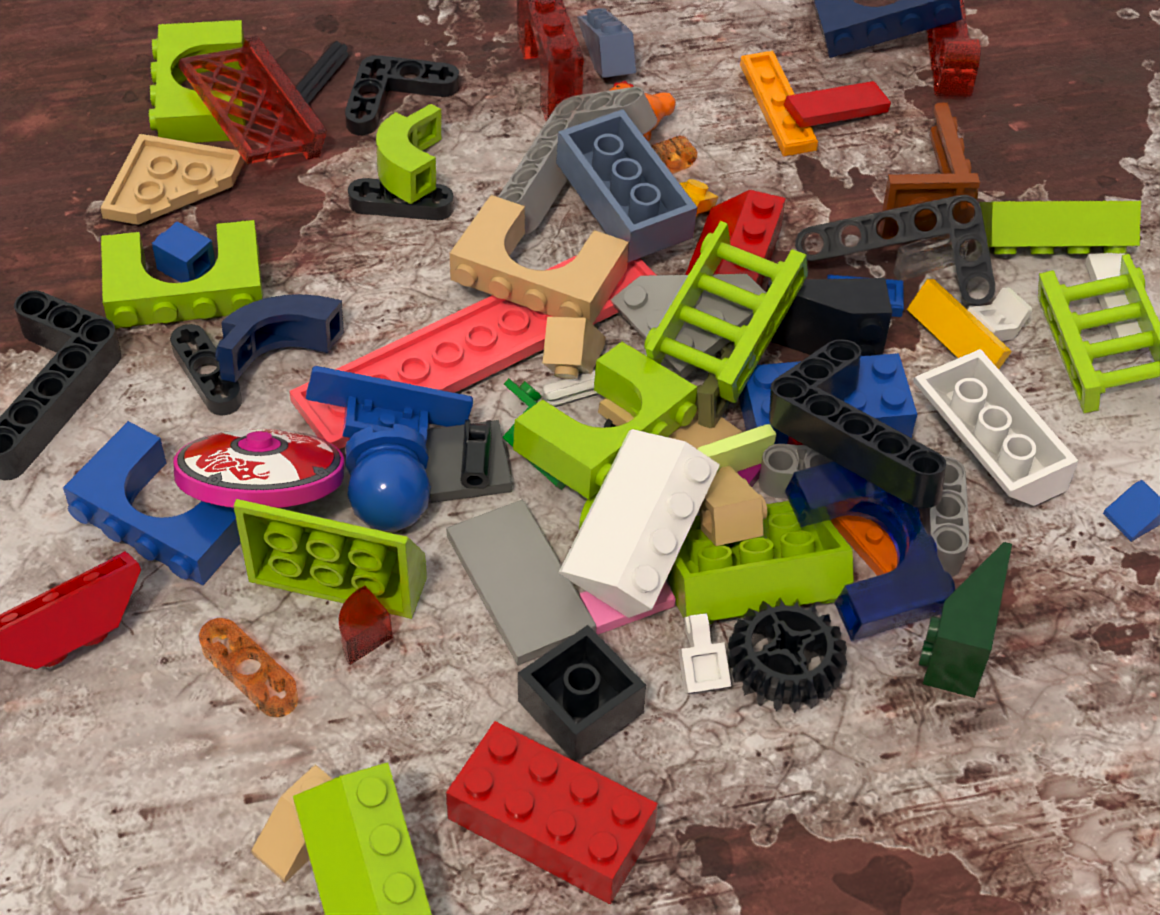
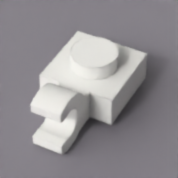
(703, 664)

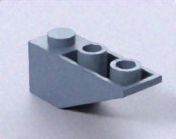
(608, 43)

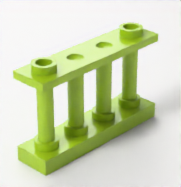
(748, 340)
(1079, 354)

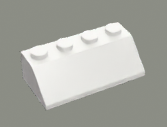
(999, 428)
(639, 521)

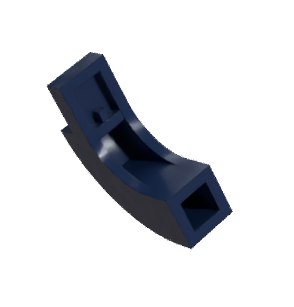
(277, 323)

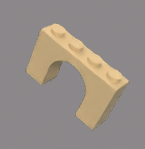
(573, 290)

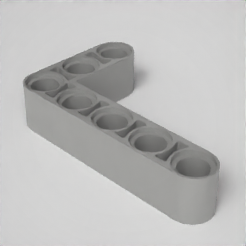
(538, 176)
(944, 522)

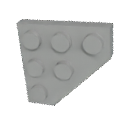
(650, 296)

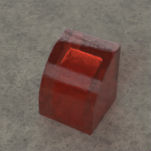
(363, 625)

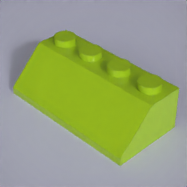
(1062, 224)
(361, 846)

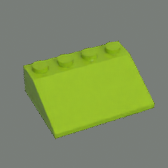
(329, 557)
(783, 564)

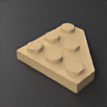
(167, 176)

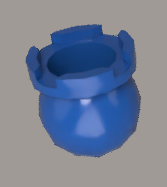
(388, 477)

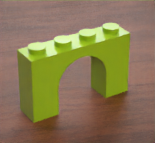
(179, 110)
(138, 299)
(584, 453)

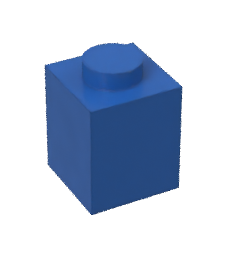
(183, 253)

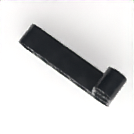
(909, 232)
(84, 357)
(811, 410)

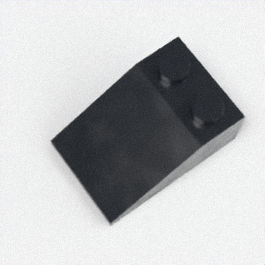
(835, 311)

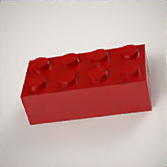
(552, 811)

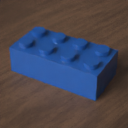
(880, 393)

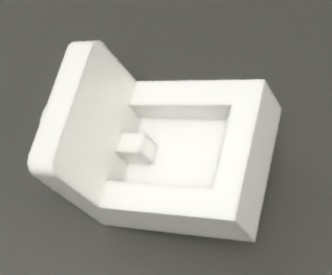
(1004, 315)

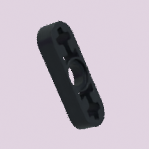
(374, 205)
(204, 383)

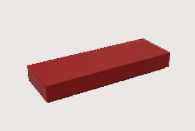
(837, 104)

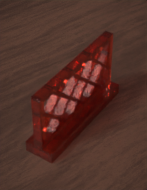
(276, 95)

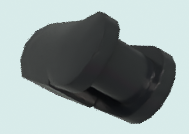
(476, 454)

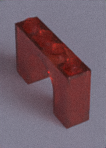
(548, 34)

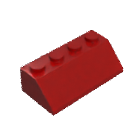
(753, 226)

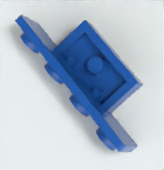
(386, 402)

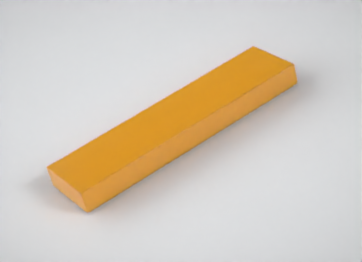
(770, 90)

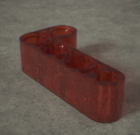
(953, 58)

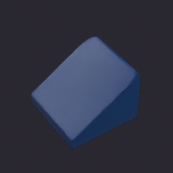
(1135, 511)

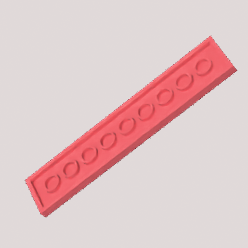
(452, 352)

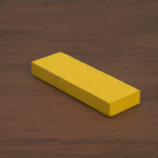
(955, 324)

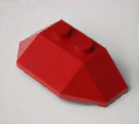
(68, 614)

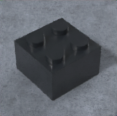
(581, 693)

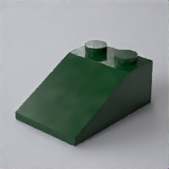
(964, 633)

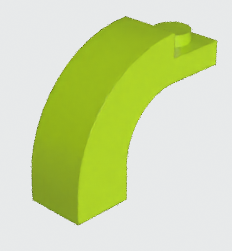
(400, 154)

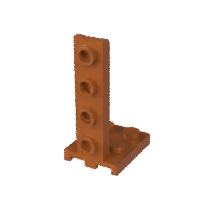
(919, 188)

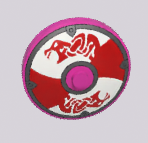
(259, 467)

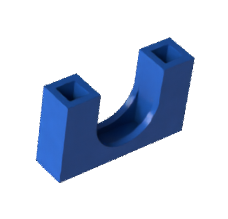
(104, 495)

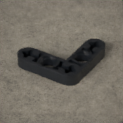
(442, 82)

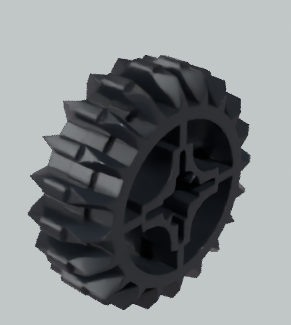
(780, 668)

